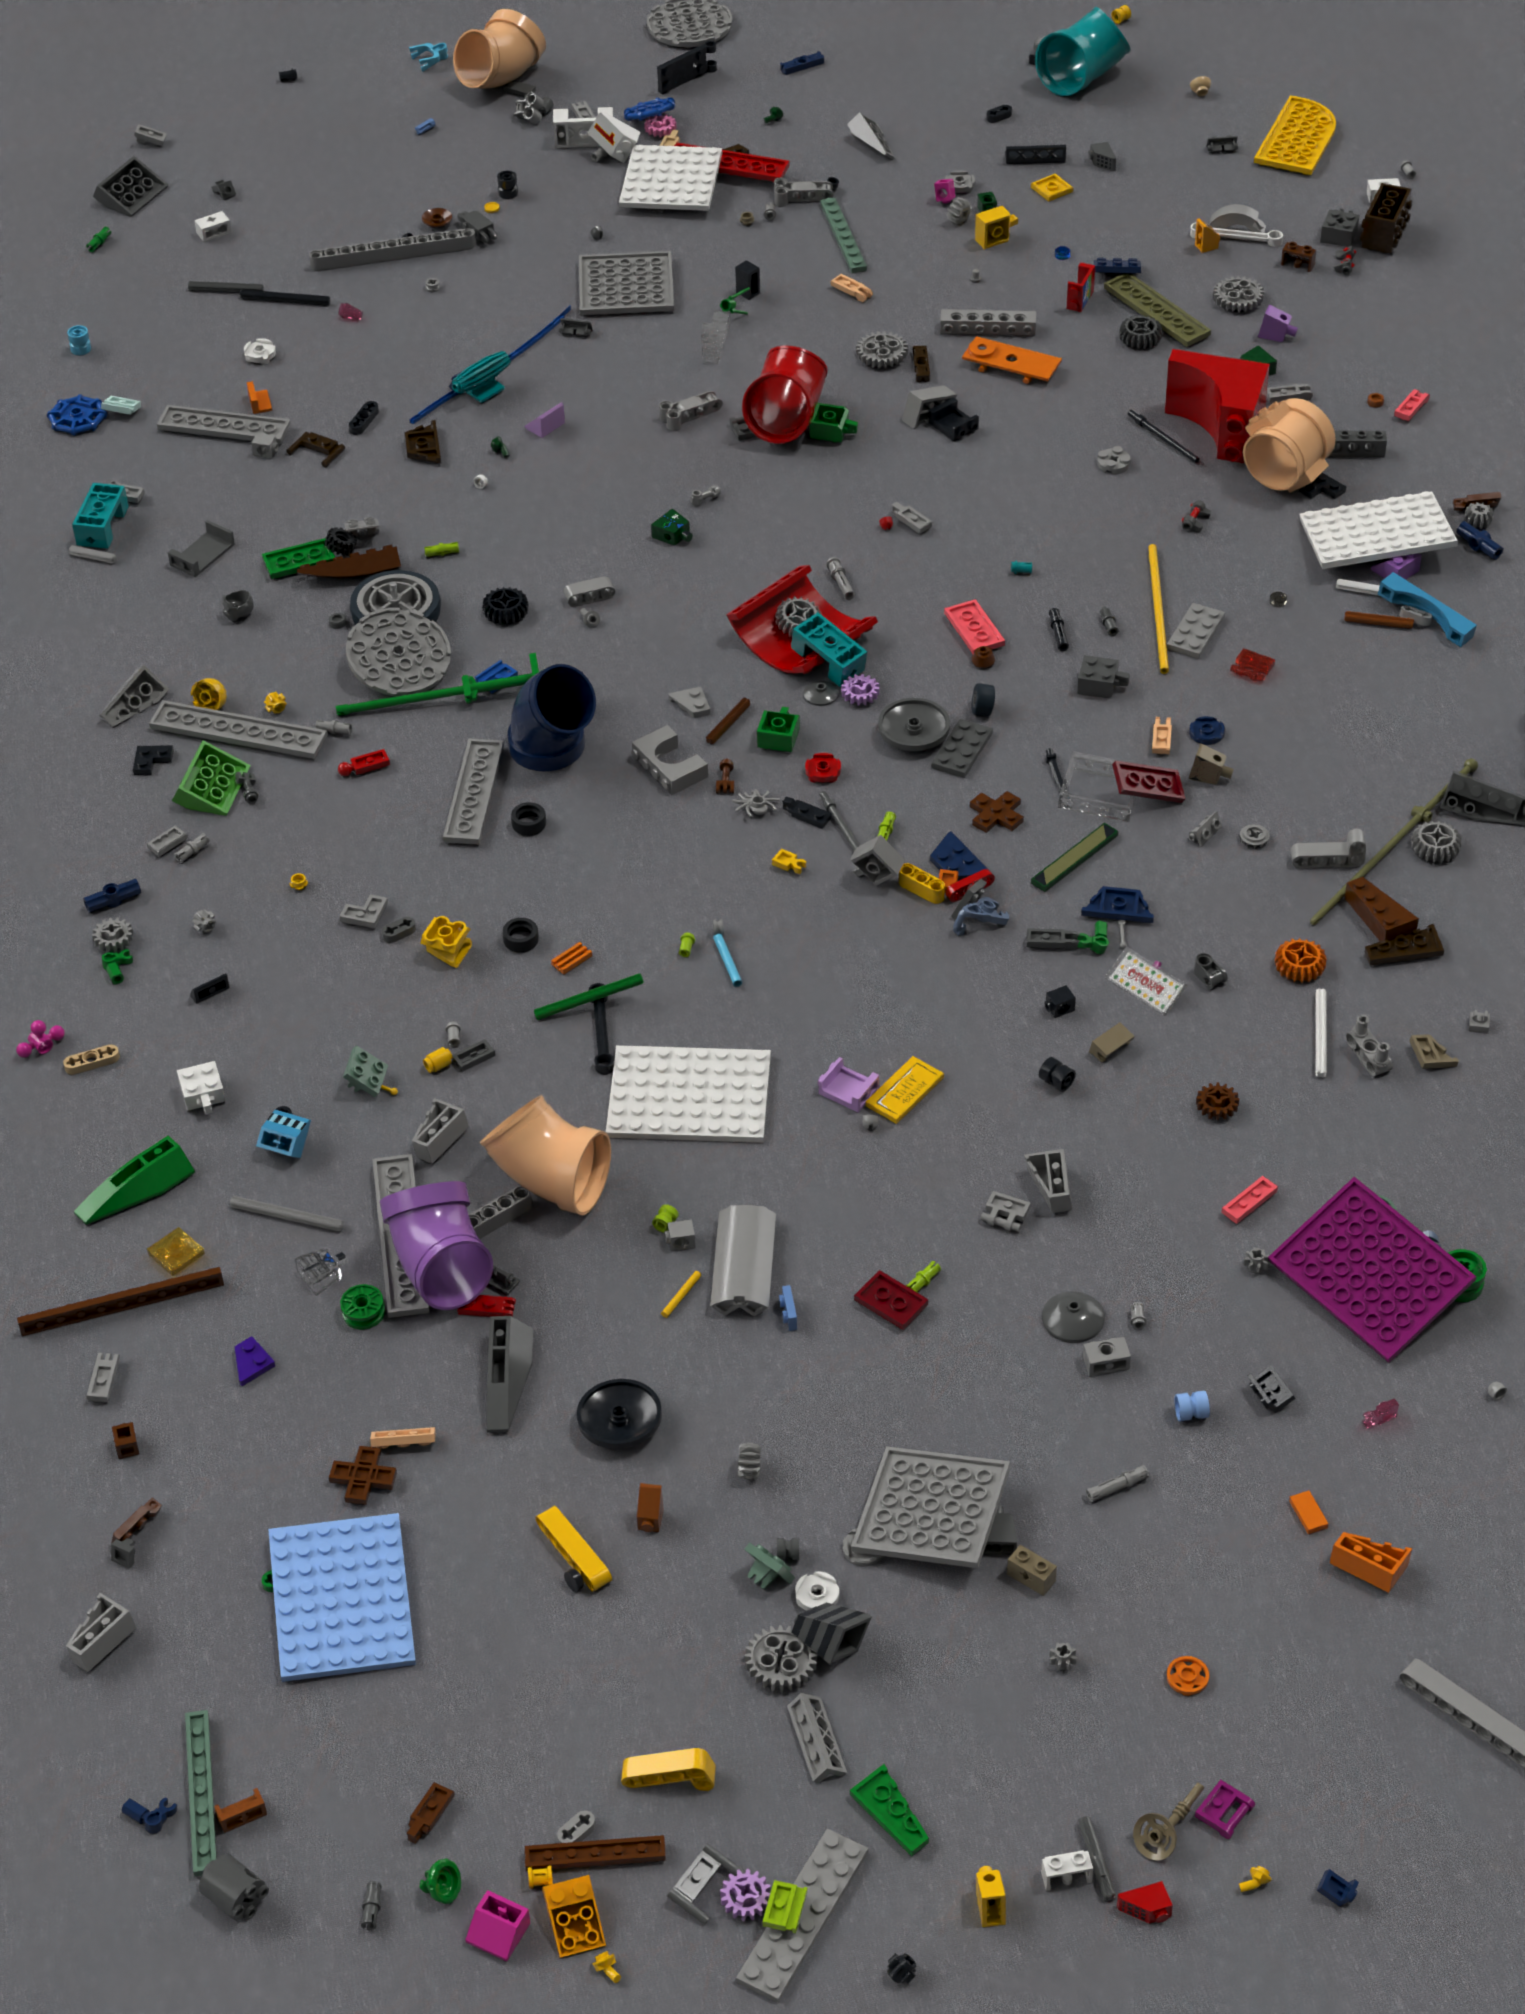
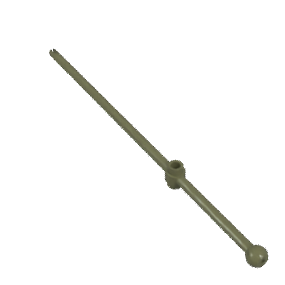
(1420, 814)

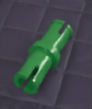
(98, 239)

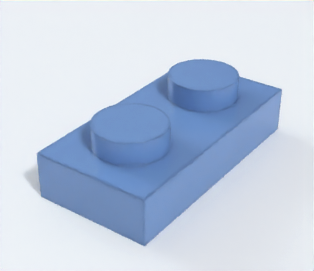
(786, 1301)

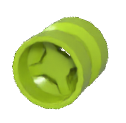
(665, 1215)

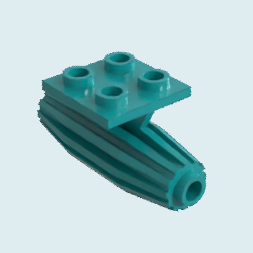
(479, 377)

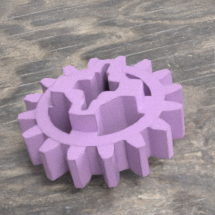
(860, 689)
(744, 1891)

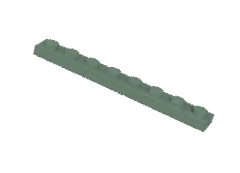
(843, 235)
(200, 1790)

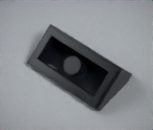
(210, 988)

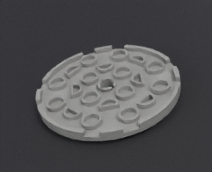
(672, 23)
(377, 666)

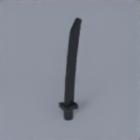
(1051, 759)

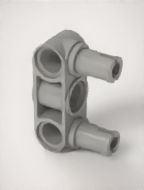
(1367, 1049)

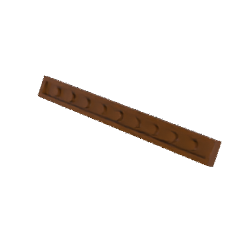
(120, 1301)

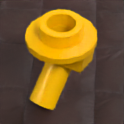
(1259, 1876)
(604, 1963)

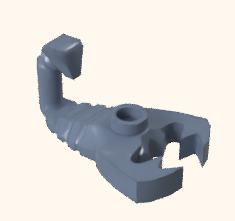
(983, 910)

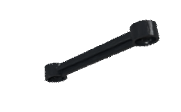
(601, 1035)

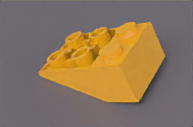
(574, 1916)

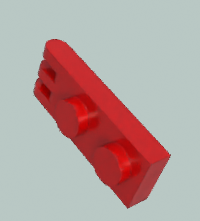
(489, 1306)

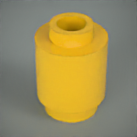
(437, 1060)

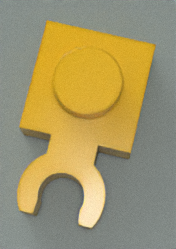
(787, 860)

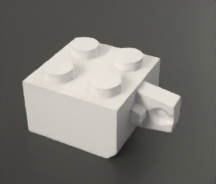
(201, 1086)

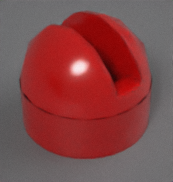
(886, 522)

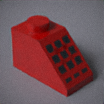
(1146, 1903)

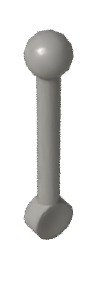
(1121, 923)

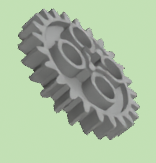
(1238, 293)
(882, 349)
(761, 1653)

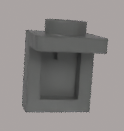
(225, 188)

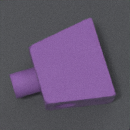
(1276, 325)

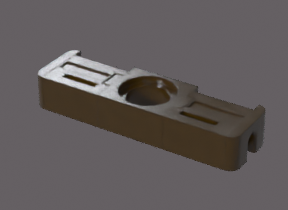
(922, 370)

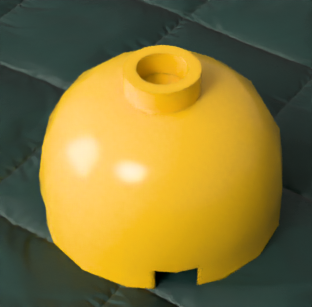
(209, 694)

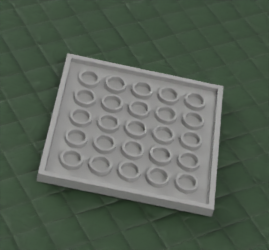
(625, 283)
(931, 1507)

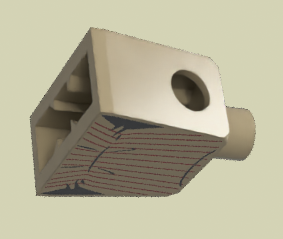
(1209, 766)

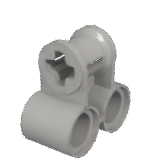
(529, 108)

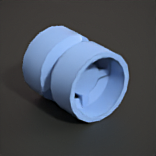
(1194, 1405)

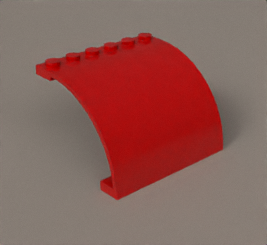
(757, 625)

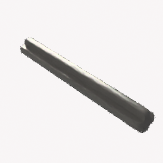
(223, 287)

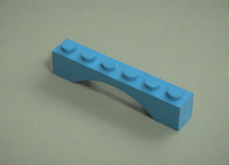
(1400, 591)

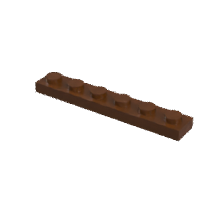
(596, 1853)

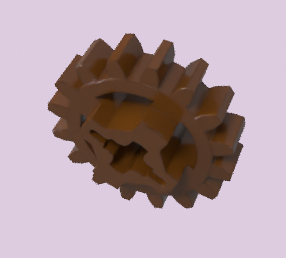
(1217, 1101)

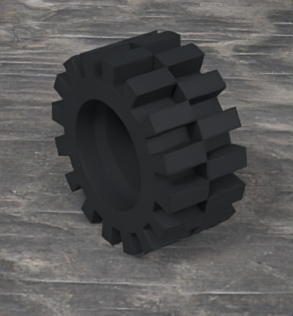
(340, 541)

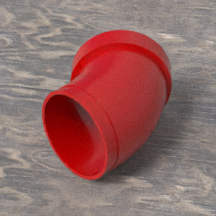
(785, 394)

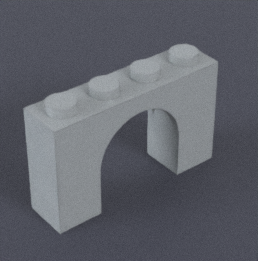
(671, 776)

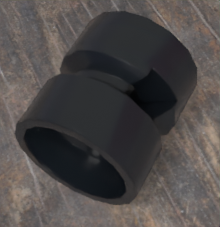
(507, 184)
(1056, 1073)

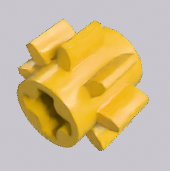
(275, 702)

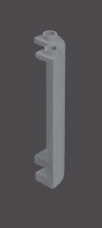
(743, 1259)

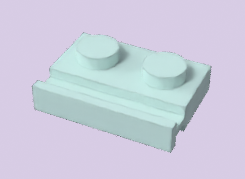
(120, 405)

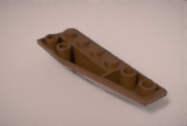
(355, 565)

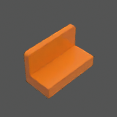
(259, 399)

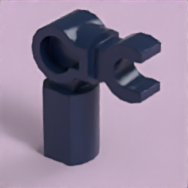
(153, 1820)

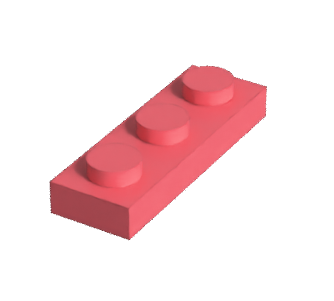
(1249, 1199)

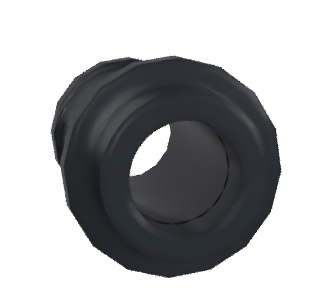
(286, 75)

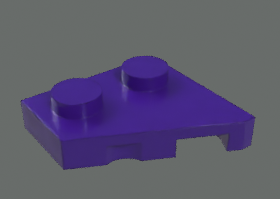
(251, 1360)

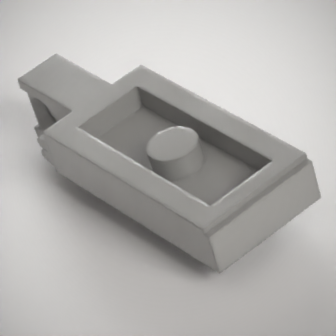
(911, 517)

